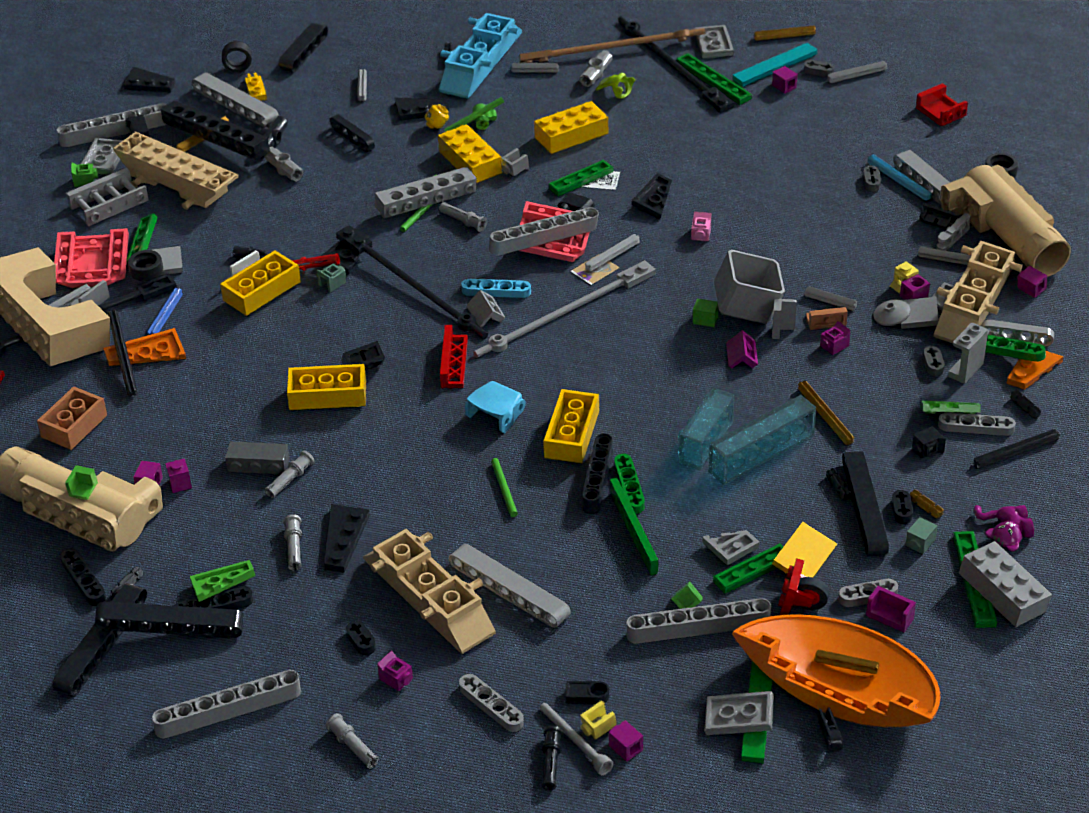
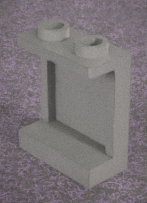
(973, 346)

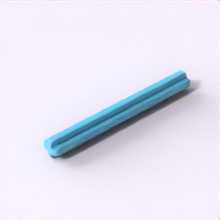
(899, 177)

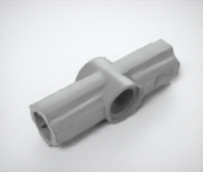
(595, 68)
(284, 164)

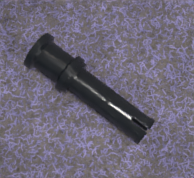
(551, 748)

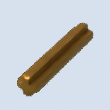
(846, 662)

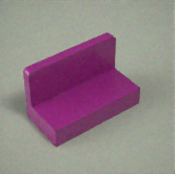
(742, 348)

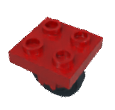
(802, 590)

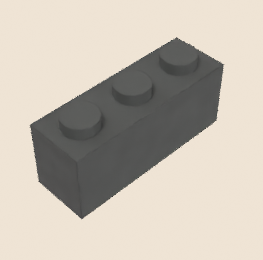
(257, 457)

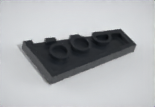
(343, 535)

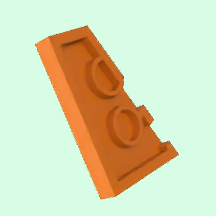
(1028, 372)

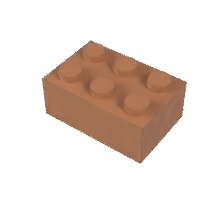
(72, 418)

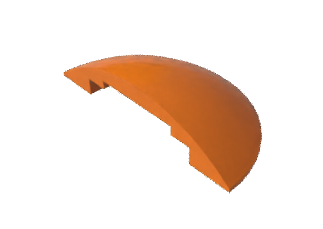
(785, 650)

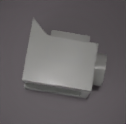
(513, 163)

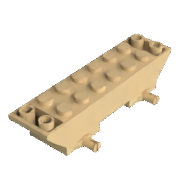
(159, 163)
(976, 291)
(438, 597)

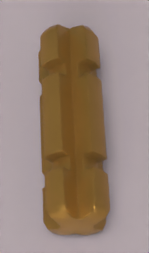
(926, 504)

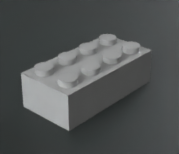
(1005, 583)

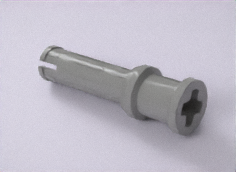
(467, 218)
(294, 469)
(293, 535)
(346, 734)

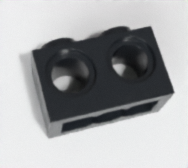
(369, 355)

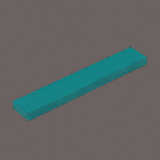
(767, 67)

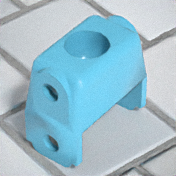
(498, 402)

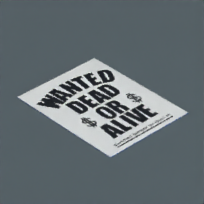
(606, 182)

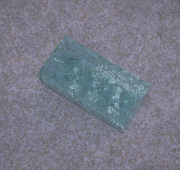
(708, 423)

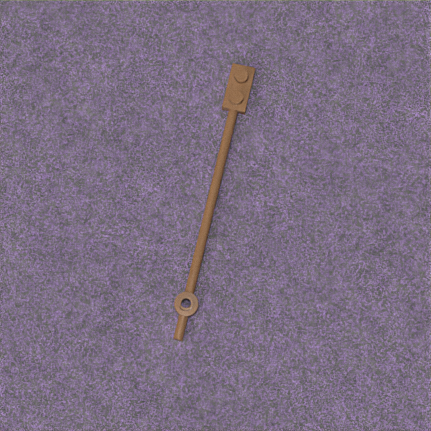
(543, 56)

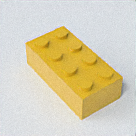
(571, 127)
(467, 149)
(260, 282)
(326, 386)
(571, 426)

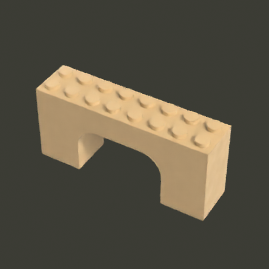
(50, 331)

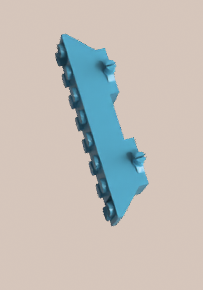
(477, 57)

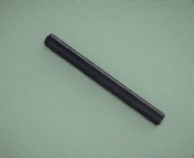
(122, 353)

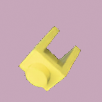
(901, 273)
(596, 721)

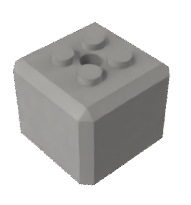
(748, 286)

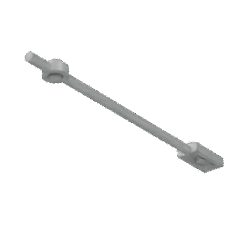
(627, 278)

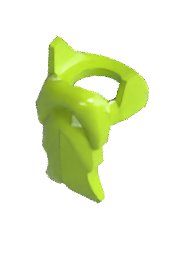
(614, 81)

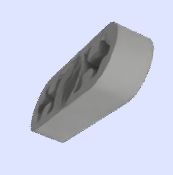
(853, 591)

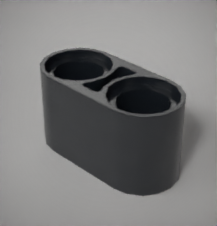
(575, 202)

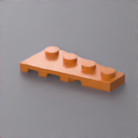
(150, 348)

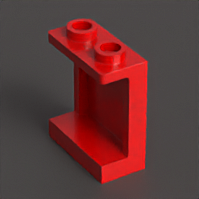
(939, 106)

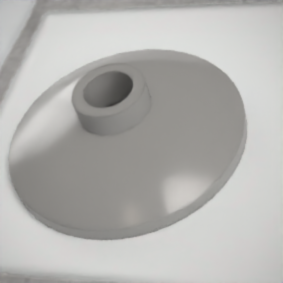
(891, 312)

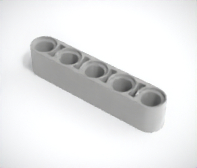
(920, 172)

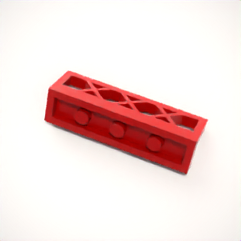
(449, 360)

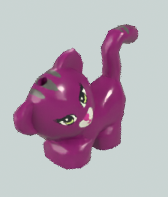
(1012, 526)

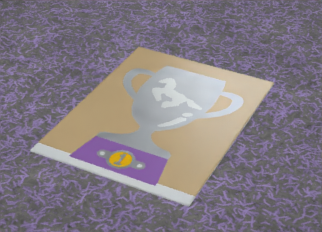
(595, 275)

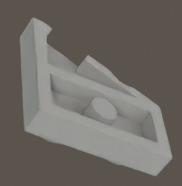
(731, 545)

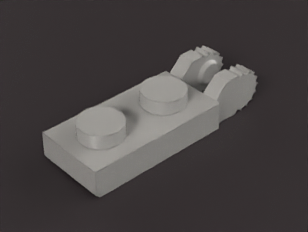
(954, 233)

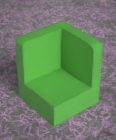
(705, 312)
(81, 482)
(687, 596)

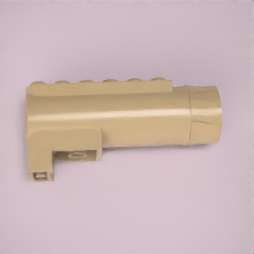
(1006, 208)
(109, 517)

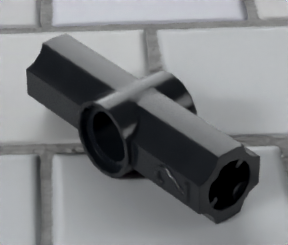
(275, 130)

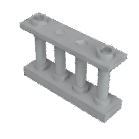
(102, 187)

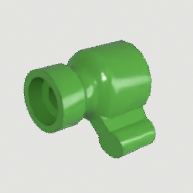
(482, 121)

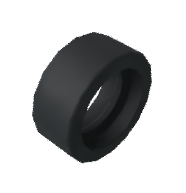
(236, 46)
(1003, 159)
(144, 257)

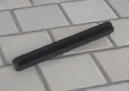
(1016, 448)

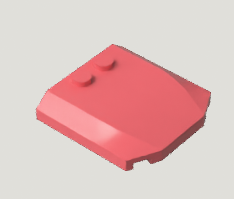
(563, 249)
(91, 258)

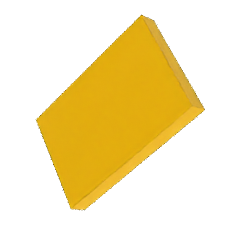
(808, 546)

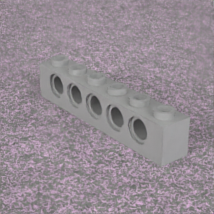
(425, 192)

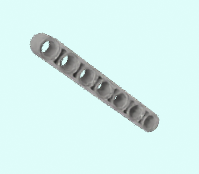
(234, 99)
(107, 126)
(543, 231)
(510, 585)
(695, 620)
(226, 704)

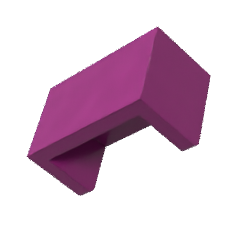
(891, 609)

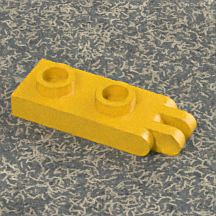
(255, 87)

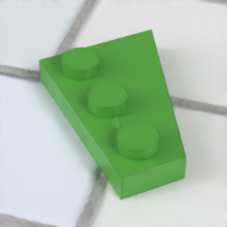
(949, 407)
(220, 579)

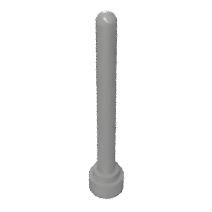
(601, 763)

